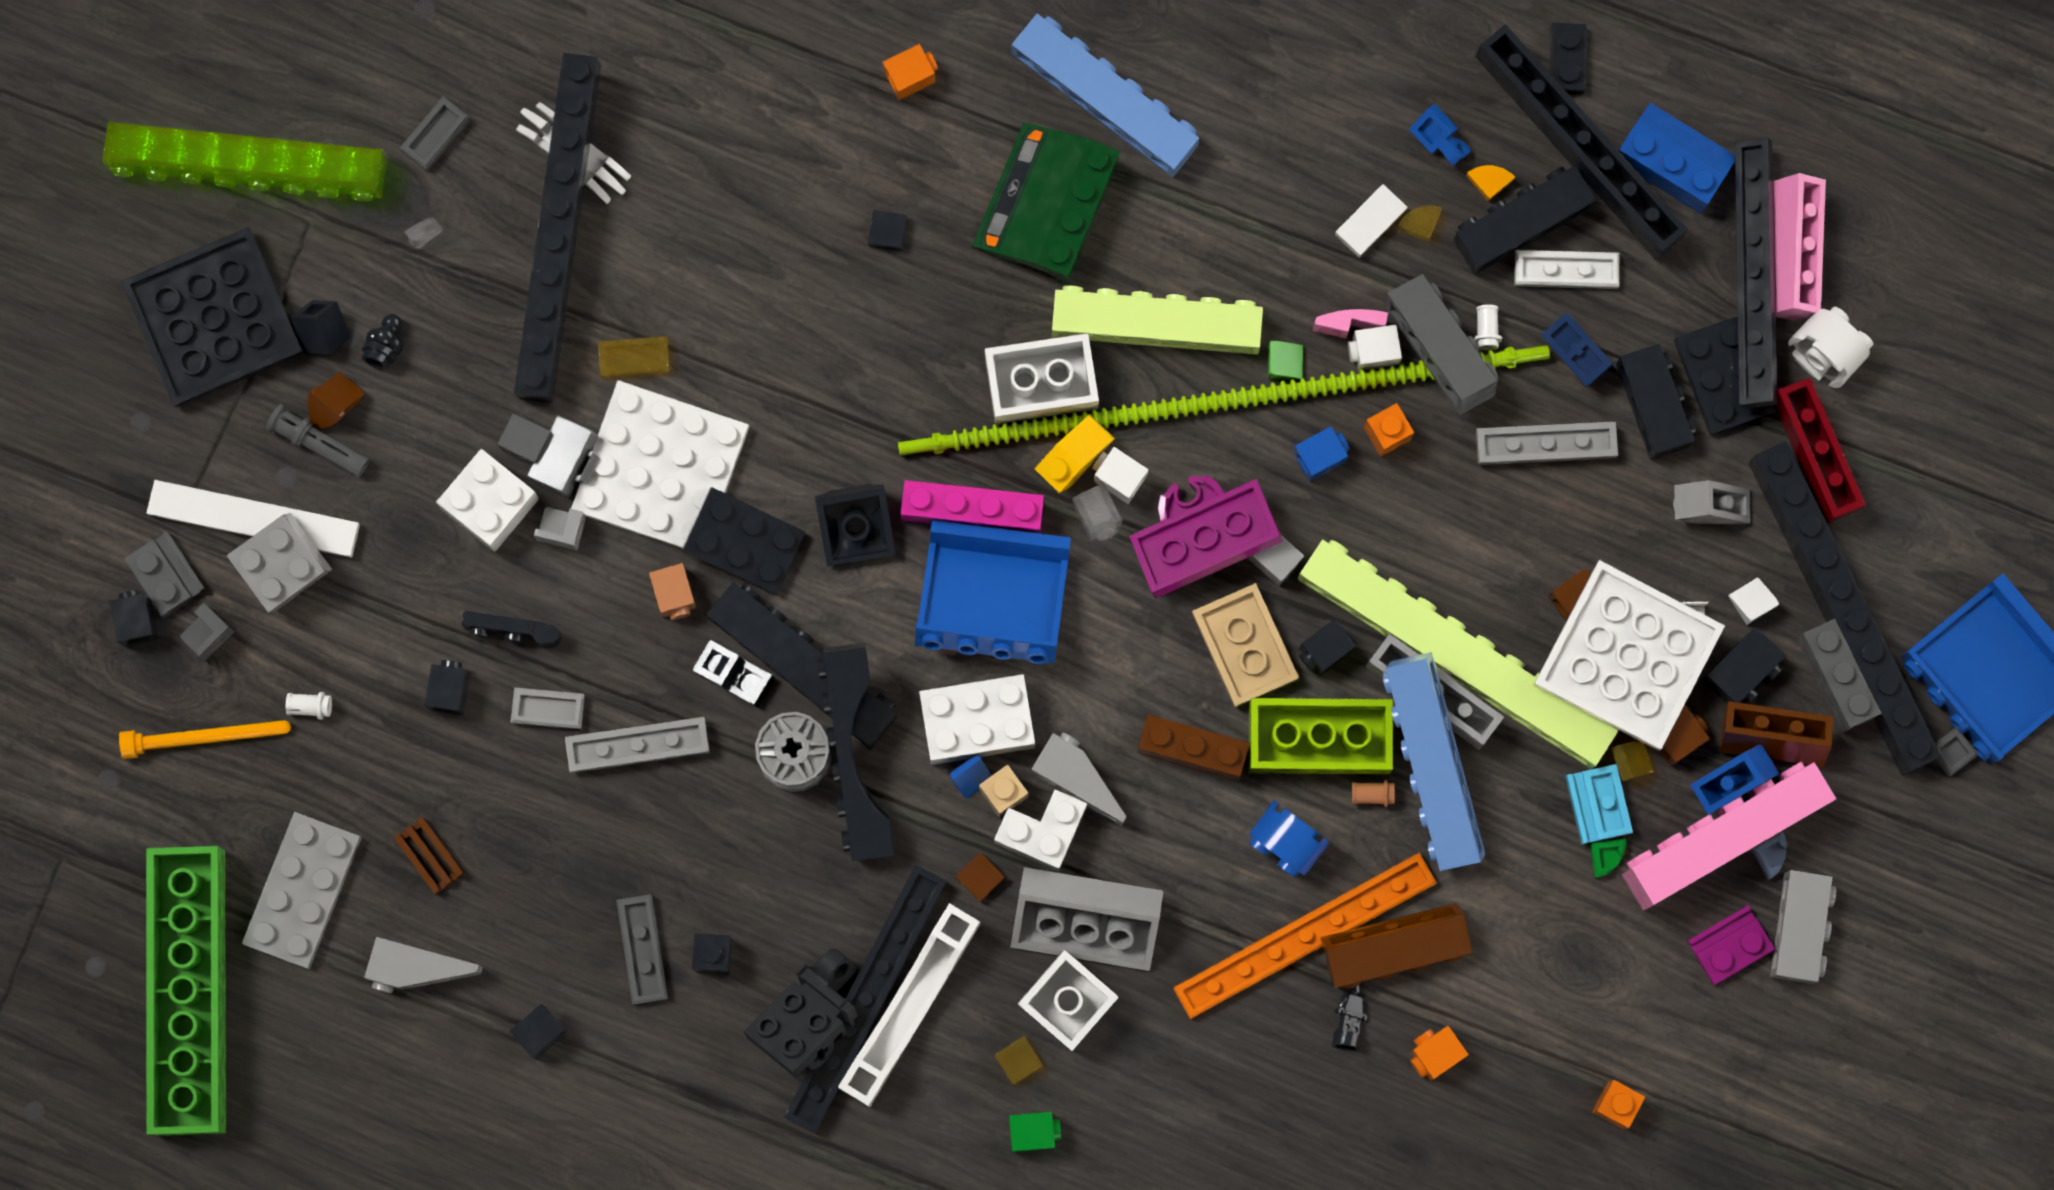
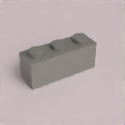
(1802, 927)

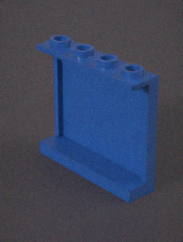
(993, 592)
(1989, 668)

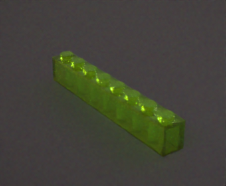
(244, 160)

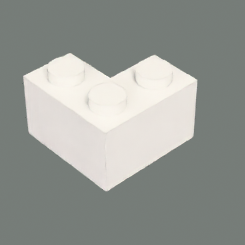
(1045, 840)

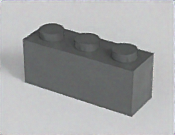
(1838, 675)

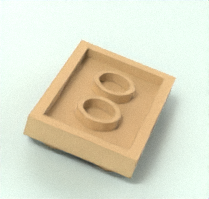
(1245, 645)

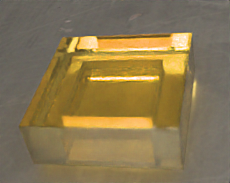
(1632, 760)
(1018, 1060)

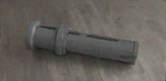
(303, 434)

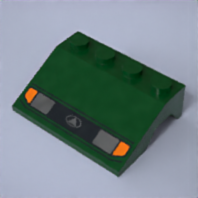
(1047, 200)

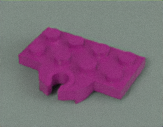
(1203, 533)

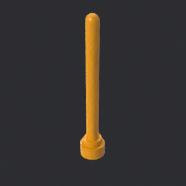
(135, 743)

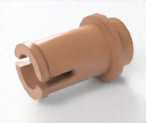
(1373, 793)

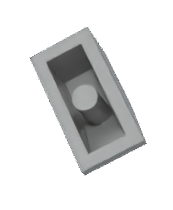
(1711, 503)

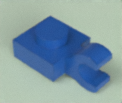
(1436, 133)

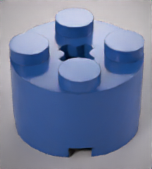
(1288, 839)

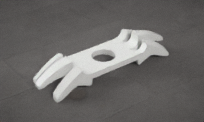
(595, 160)

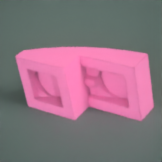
(1339, 322)

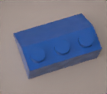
(1676, 158)

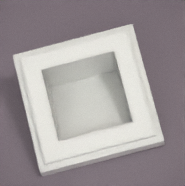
(1753, 600)

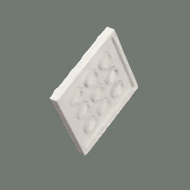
(658, 464)
(1629, 655)

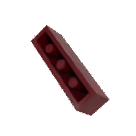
(1818, 451)

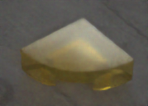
(1420, 221)

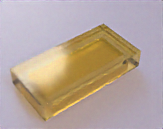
(634, 357)

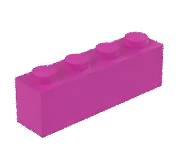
(971, 506)

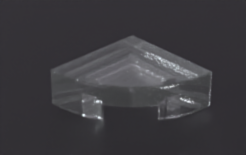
(423, 232)

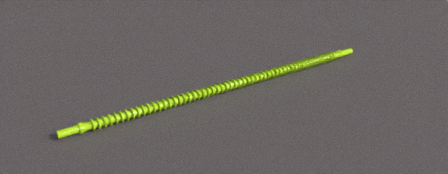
(939, 442)

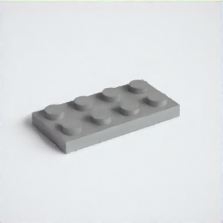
(301, 890)

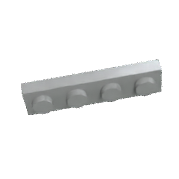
(1546, 443)
(637, 745)

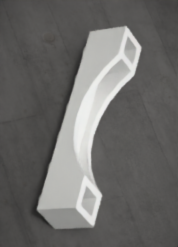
(909, 1005)

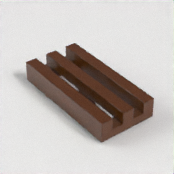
(411, 831)

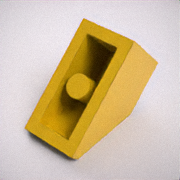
(1074, 454)

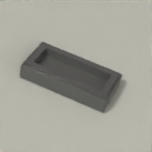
(435, 133)

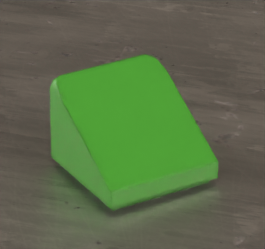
(1285, 360)

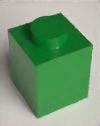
(1034, 1131)

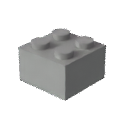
(279, 562)

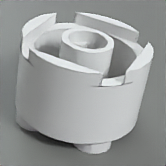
(1830, 346)

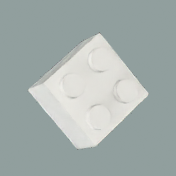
(487, 500)
(1068, 1000)

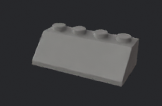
(1087, 918)

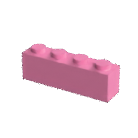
(1798, 245)

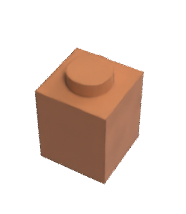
(673, 591)

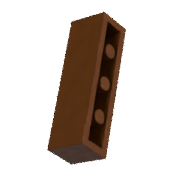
(1396, 946)

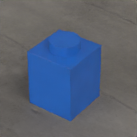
(1321, 453)

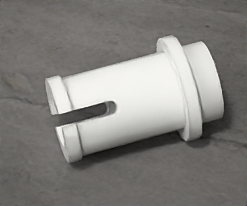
(1487, 327)
(310, 705)

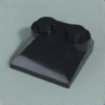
(855, 524)

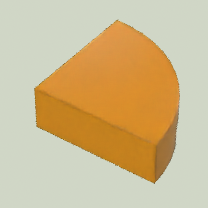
(1490, 180)

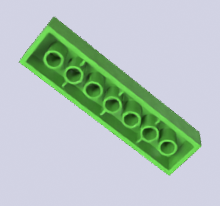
(185, 991)

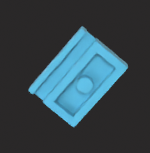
(1599, 804)

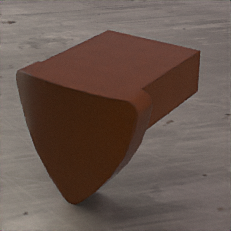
(333, 400)

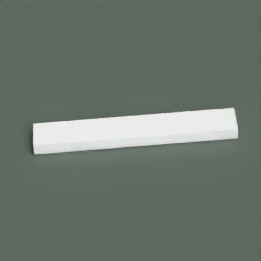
(247, 516)

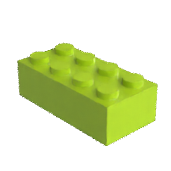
(1320, 736)

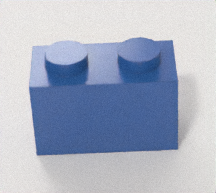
(1734, 779)

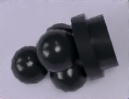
(382, 343)

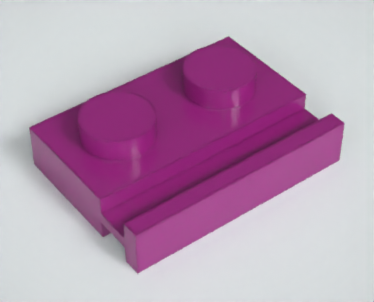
(1730, 945)

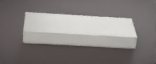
(1566, 269)

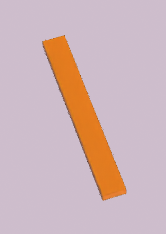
(1304, 935)

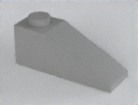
(1072, 772)
(411, 967)

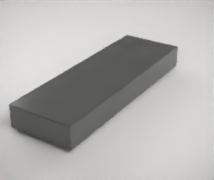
(642, 949)

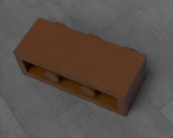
(1782, 732)
(1193, 747)

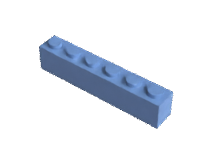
(1105, 94)
(1434, 761)

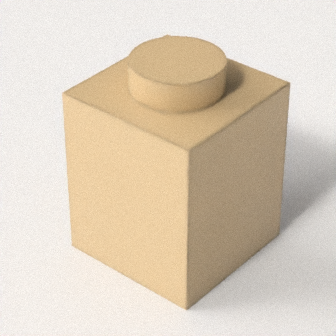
(1003, 790)

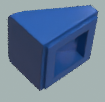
(970, 776)

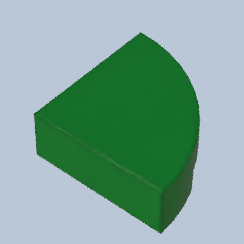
(1606, 856)

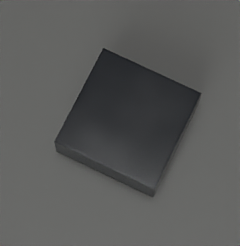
(887, 230)

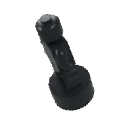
(1351, 1012)

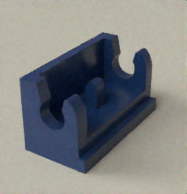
(1577, 349)

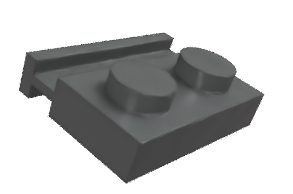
(165, 574)

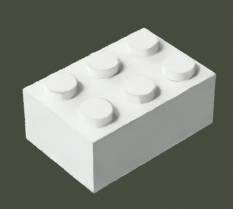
(1041, 378)
(977, 719)

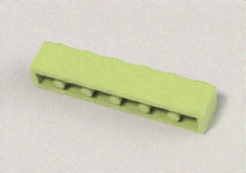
(1158, 321)

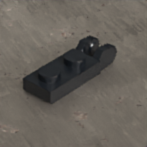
(513, 629)

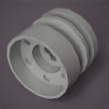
(812, 759)

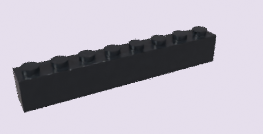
(1581, 142)

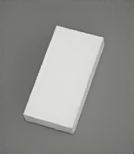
(1371, 220)

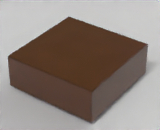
(980, 877)

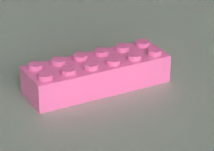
(1733, 833)

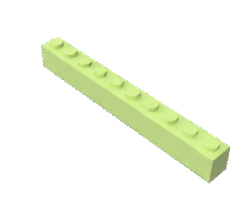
(1471, 660)

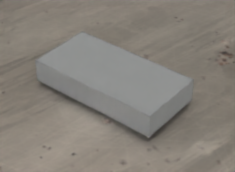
(547, 708)

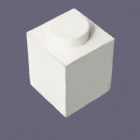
(1375, 347)
(1119, 474)

